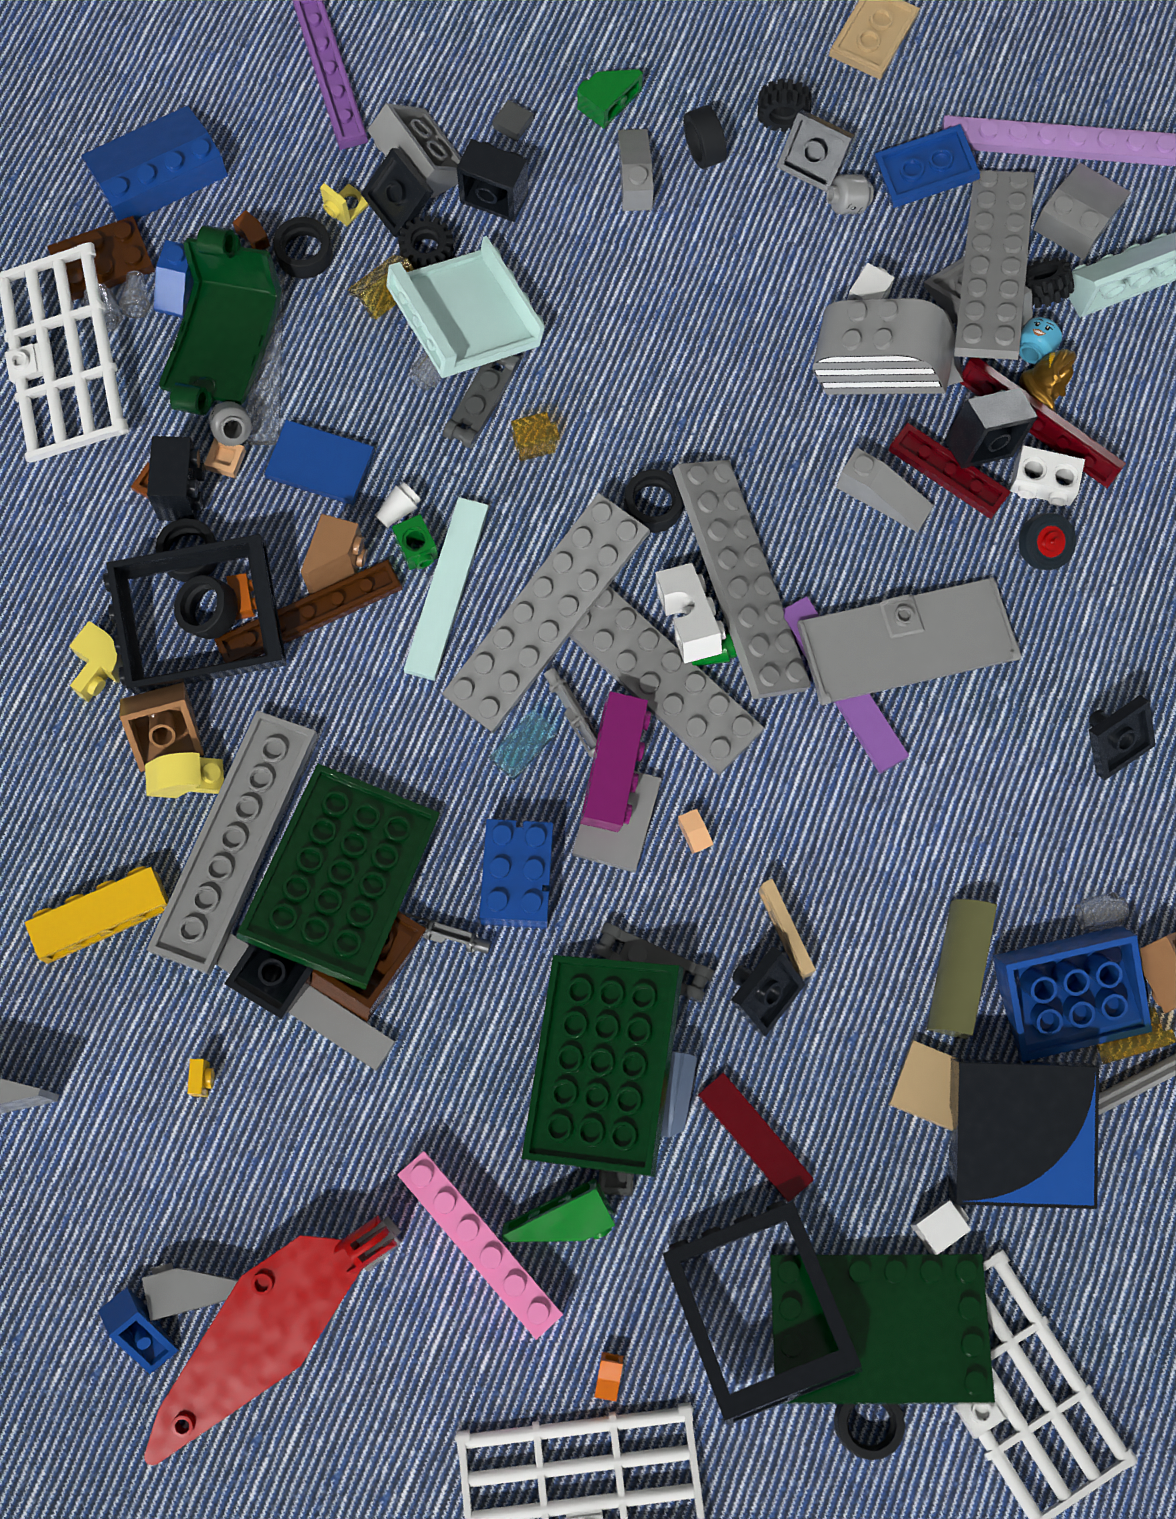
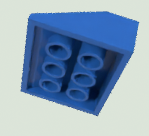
(155, 164)
(1074, 992)

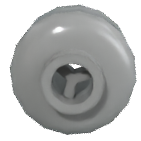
(850, 194)
(234, 432)

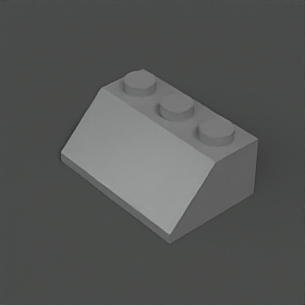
(420, 141)

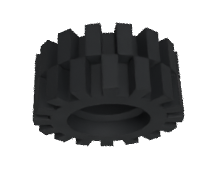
(781, 103)
(426, 230)
(1049, 281)

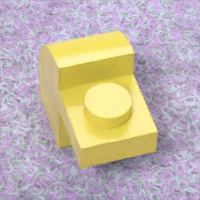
(102, 661)
(183, 773)

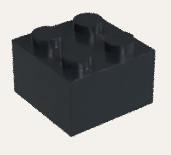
(493, 180)
(990, 427)
(175, 478)

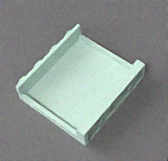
(466, 310)

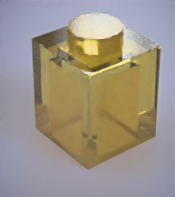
(534, 436)

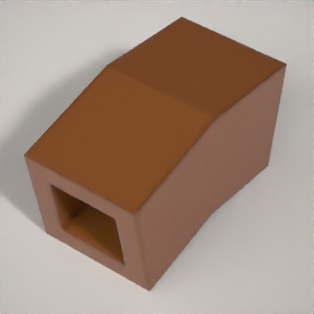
(251, 231)

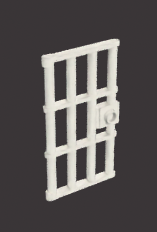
(37, 359)
(983, 1417)
(588, 1506)

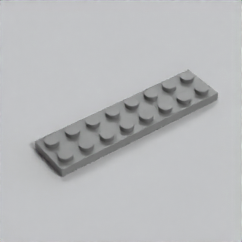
(995, 266)
(741, 579)
(546, 613)
(675, 690)
(232, 843)

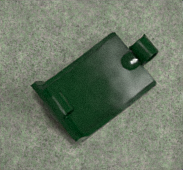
(223, 324)

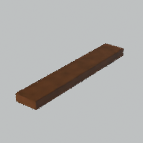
(314, 611)

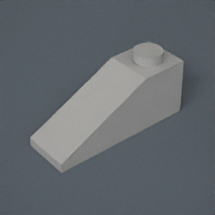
(635, 170)
(883, 490)
(183, 1290)

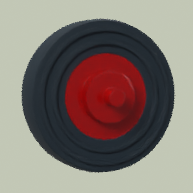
(1047, 541)

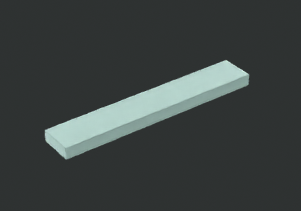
(446, 589)

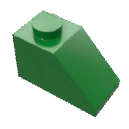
(608, 94)

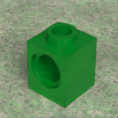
(411, 531)

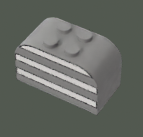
(884, 347)

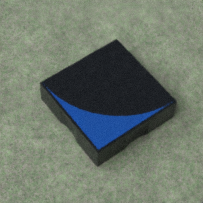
(1024, 1134)

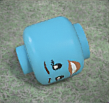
(1039, 339)

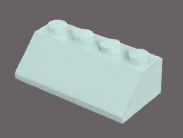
(1124, 275)

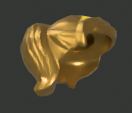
(1049, 377)

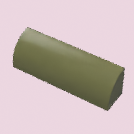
(961, 968)

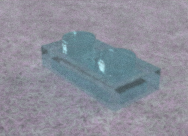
(523, 745)

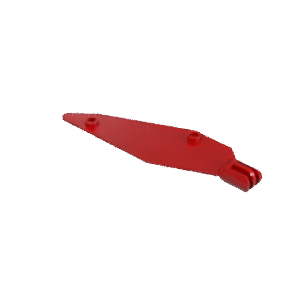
(262, 1332)

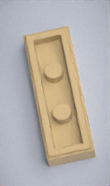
(786, 929)

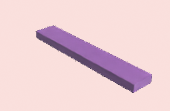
(330, 73)
(859, 712)

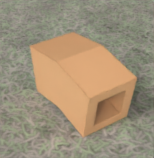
(694, 831)

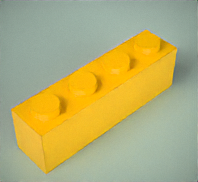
(97, 915)

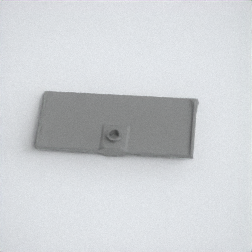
(907, 640)

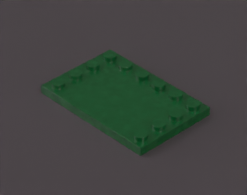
(339, 876)
(603, 1064)
(910, 1320)

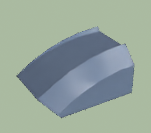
(678, 1093)

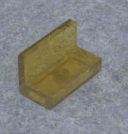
(373, 289)
(1137, 1044)

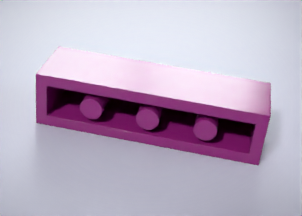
(614, 762)

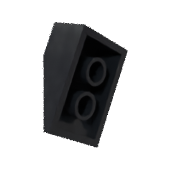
(269, 980)

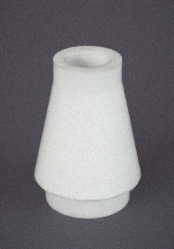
(397, 505)

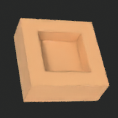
(224, 459)

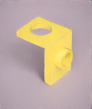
(337, 206)

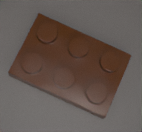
(117, 250)

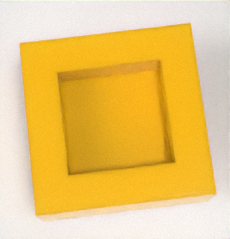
(200, 1078)

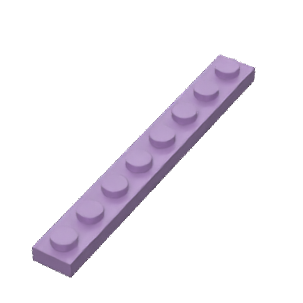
(1066, 141)

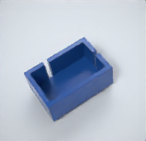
(515, 872)

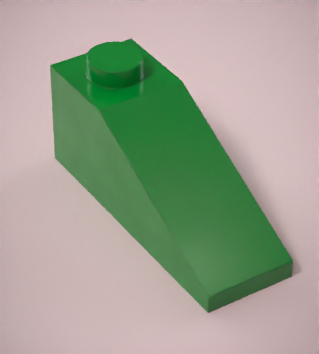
(569, 1217)

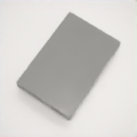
(623, 847)

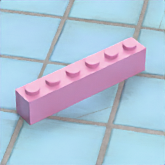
(480, 1245)

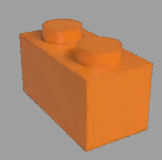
(243, 586)

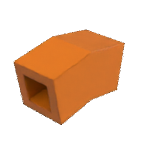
(609, 1376)

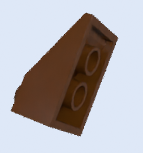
(397, 950)

